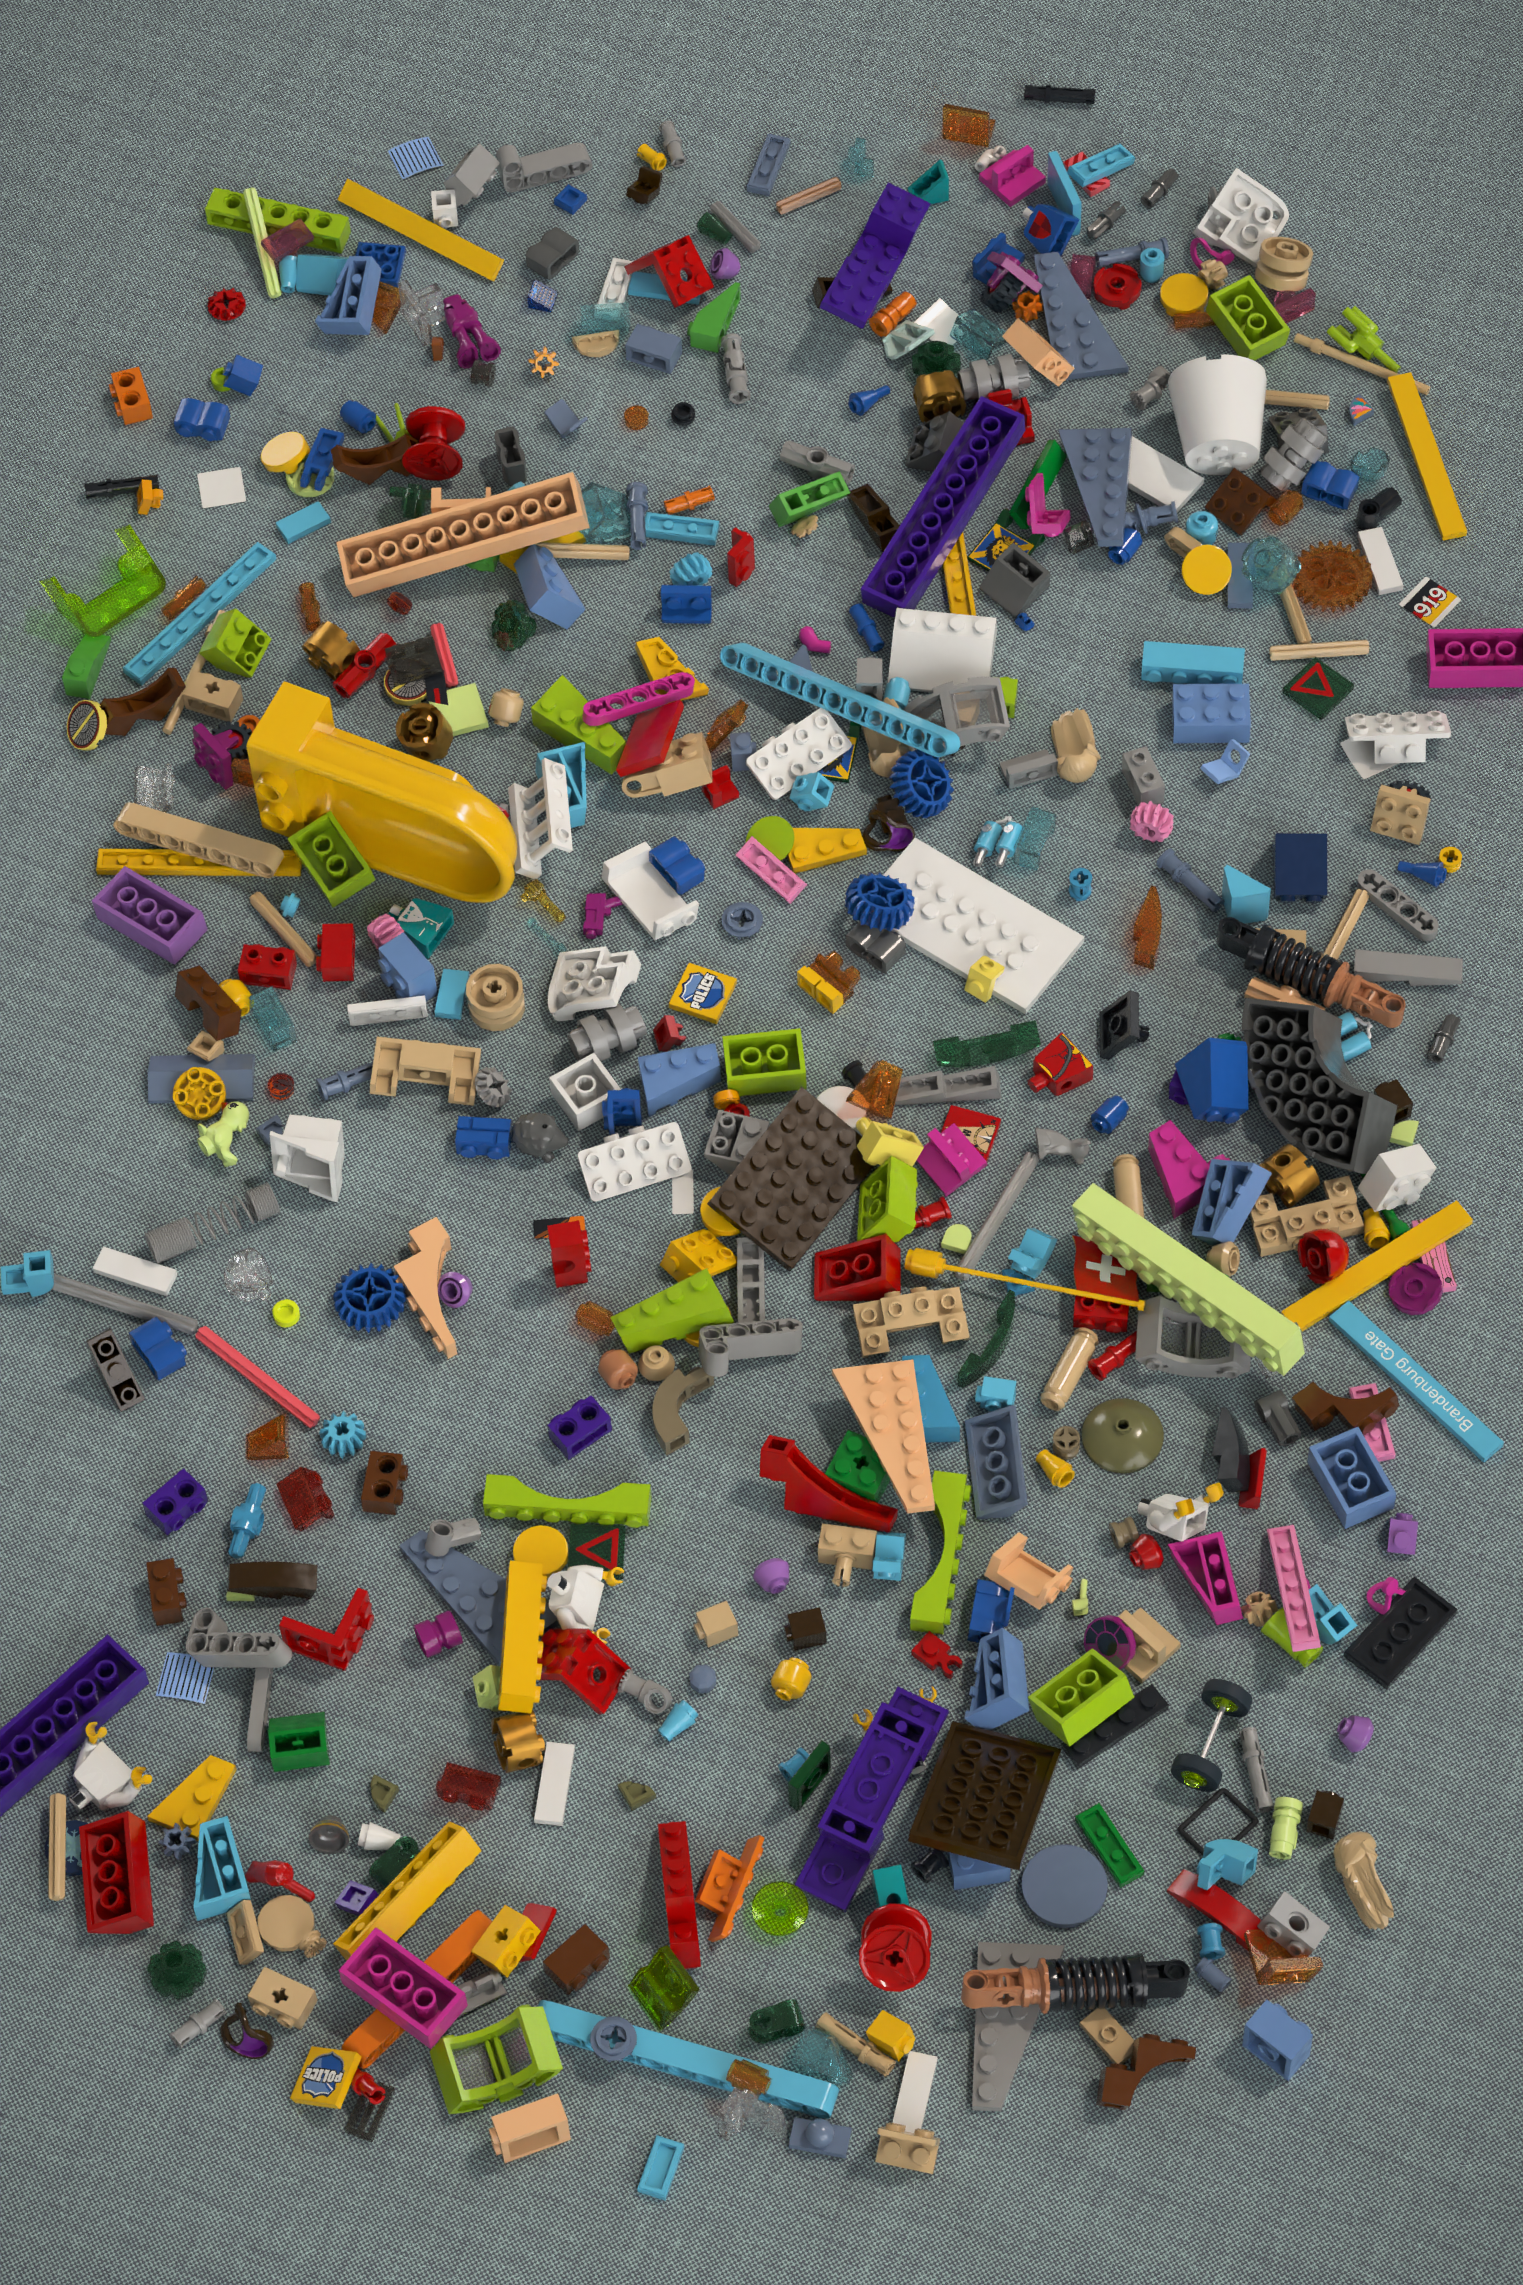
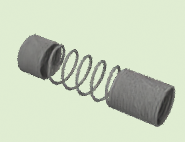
(178, 1237)

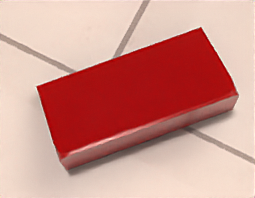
(1252, 1497)
(542, 1917)

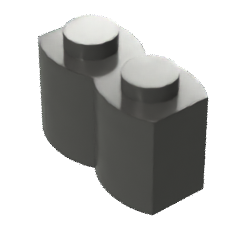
(552, 253)
(510, 455)
(877, 947)

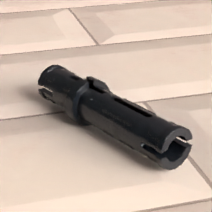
(1059, 94)
(116, 487)

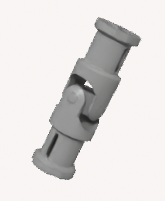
(735, 368)

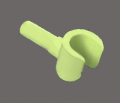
(1080, 1606)

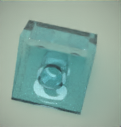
(605, 514)

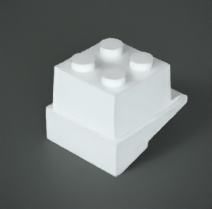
(310, 1154)

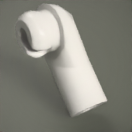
(990, 157)

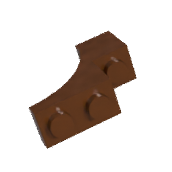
(372, 463)
(147, 704)
(1320, 1408)
(1118, 2084)

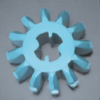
(691, 570)
(336, 1442)

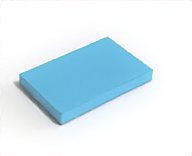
(1063, 189)

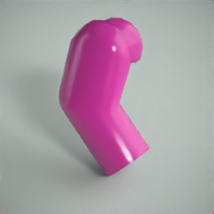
(811, 641)

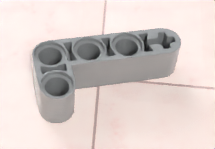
(542, 167)
(747, 1340)
(215, 1647)

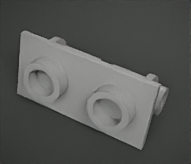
(482, 1990)

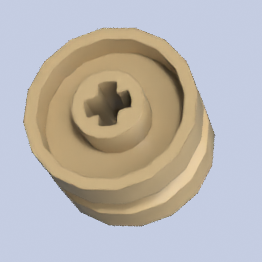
(1283, 264)
(495, 997)

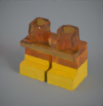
(827, 982)

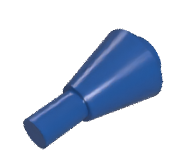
(862, 401)
(1432, 873)

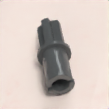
(1159, 188)
(1105, 220)
(1443, 1038)

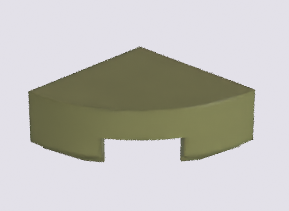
(383, 1792)
(636, 1794)

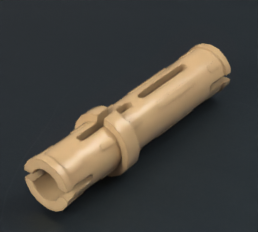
(859, 2047)

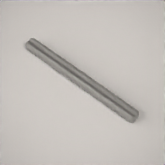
(998, 1214)
(124, 1304)

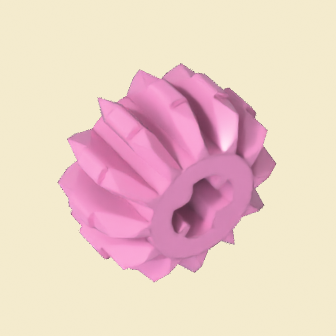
(1151, 822)
(383, 930)

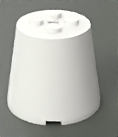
(1219, 412)

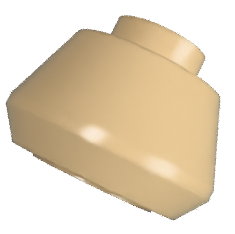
(1224, 1257)
(656, 1363)

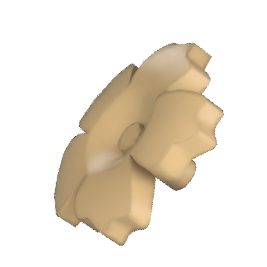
(804, 526)

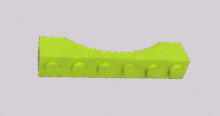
(624, 1504)
(931, 1601)

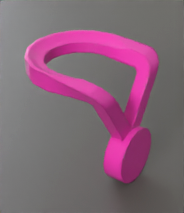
(1225, 257)
(1388, 1587)

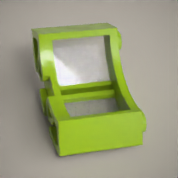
(496, 2060)

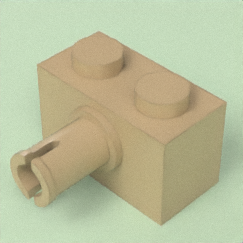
(846, 1549)

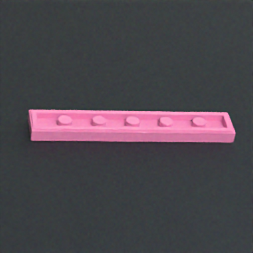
(1293, 1588)

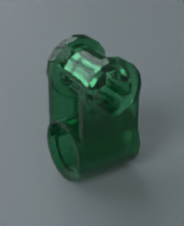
(394, 1860)
(780, 2019)

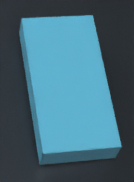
(303, 522)
(451, 994)
(660, 2167)

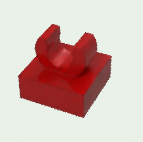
(667, 1033)

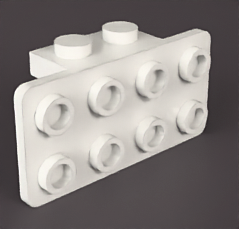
(1398, 736)
(798, 752)
(634, 1160)

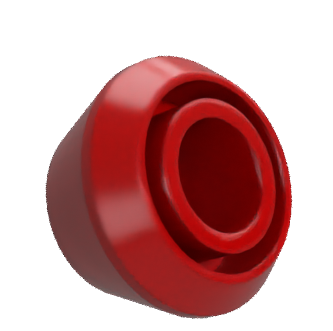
(1146, 1553)

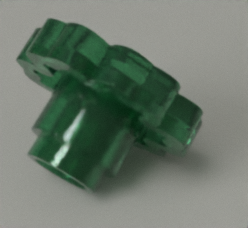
(935, 357)
(413, 499)
(512, 625)
(177, 1970)

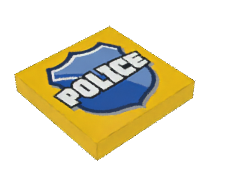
(702, 993)
(325, 2077)

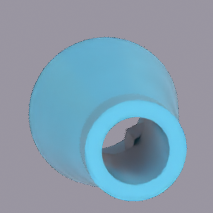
(288, 273)
(678, 1720)

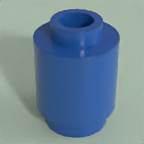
(358, 416)
(1131, 544)
(1109, 1114)

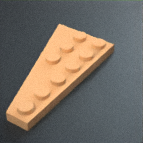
(891, 1419)

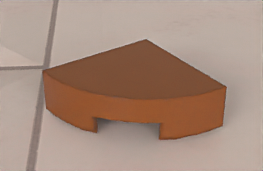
(437, 348)

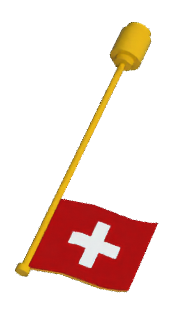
(1094, 1274)

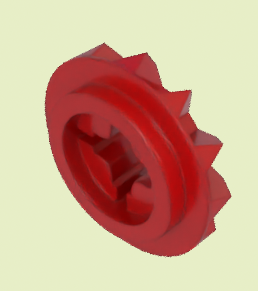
(235, 308)

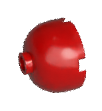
(1323, 1254)

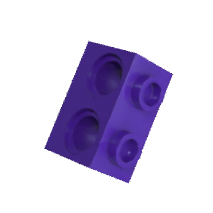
(584, 1431)
(170, 1498)

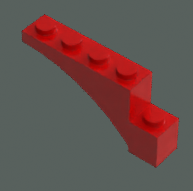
(815, 1493)
(679, 1893)

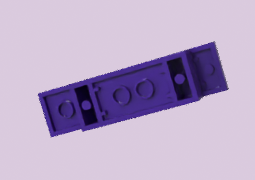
(876, 256)
(866, 1796)

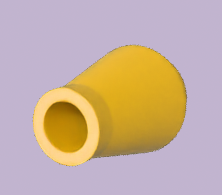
(1375, 1230)
(1056, 1469)

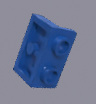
(983, 268)
(686, 604)

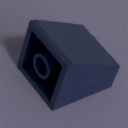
(1300, 866)

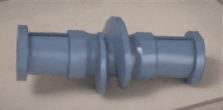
(1150, 517)

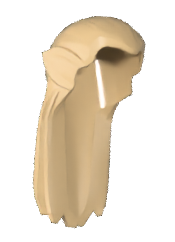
(1075, 746)
(883, 749)
(1355, 1861)

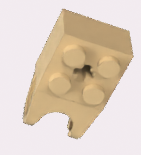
(684, 768)

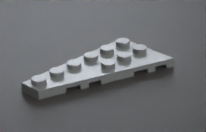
(1003, 2031)

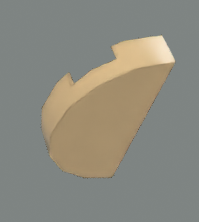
(596, 344)

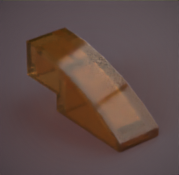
(1148, 930)

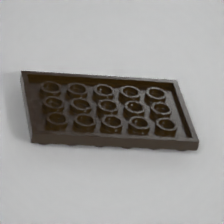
(793, 1179)
(985, 1795)

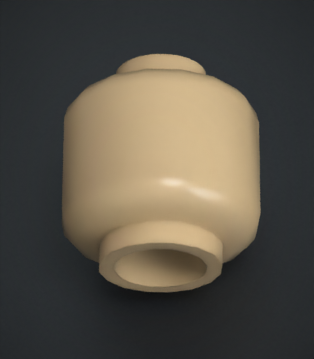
(506, 707)

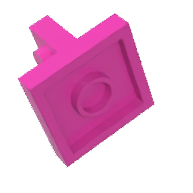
(1013, 176)
(950, 1159)

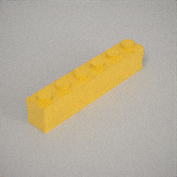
(520, 1637)
(413, 1888)

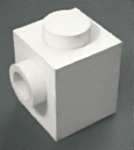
(444, 208)

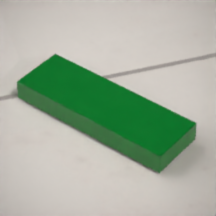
(1109, 1845)

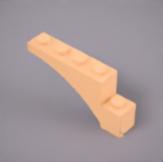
(421, 1278)

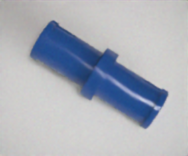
(866, 627)

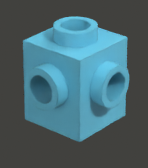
(811, 791)

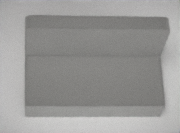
(1029, 768)

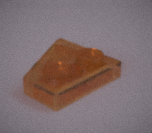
(386, 306)
(877, 1090)

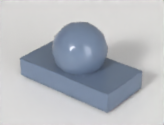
(820, 2137)

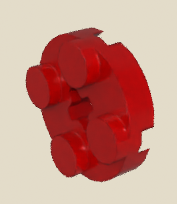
(1117, 297)

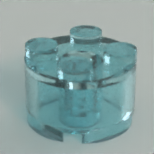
(1270, 564)

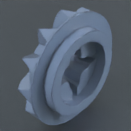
(734, 914)
(606, 2029)

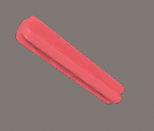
(444, 654)

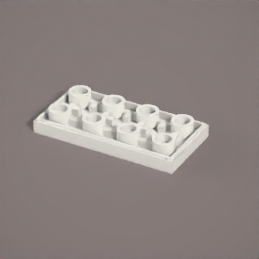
(1160, 477)

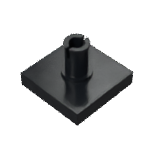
(1120, 1025)

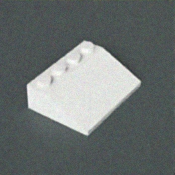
(940, 648)

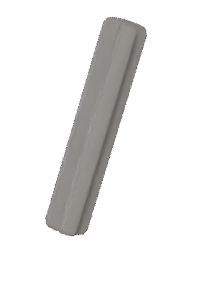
(735, 227)

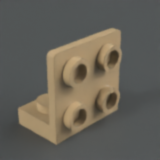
(907, 2149)

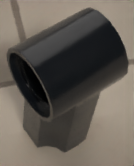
(1375, 509)

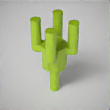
(1362, 339)

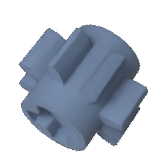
(183, 1848)

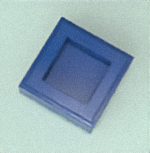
(570, 199)

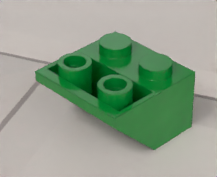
(298, 1741)

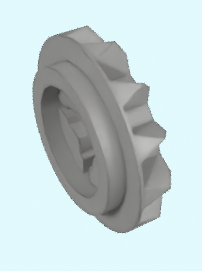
(493, 1097)

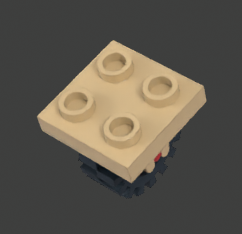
(1401, 811)

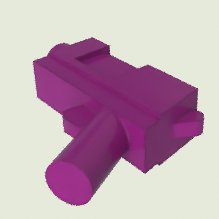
(595, 909)

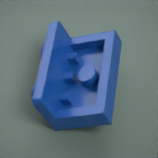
(622, 1109)

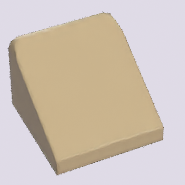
(206, 1046)

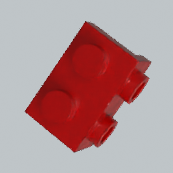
(741, 557)

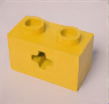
(506, 1941)

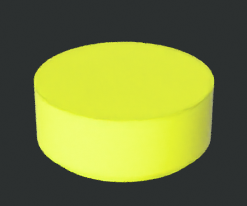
(286, 1313)

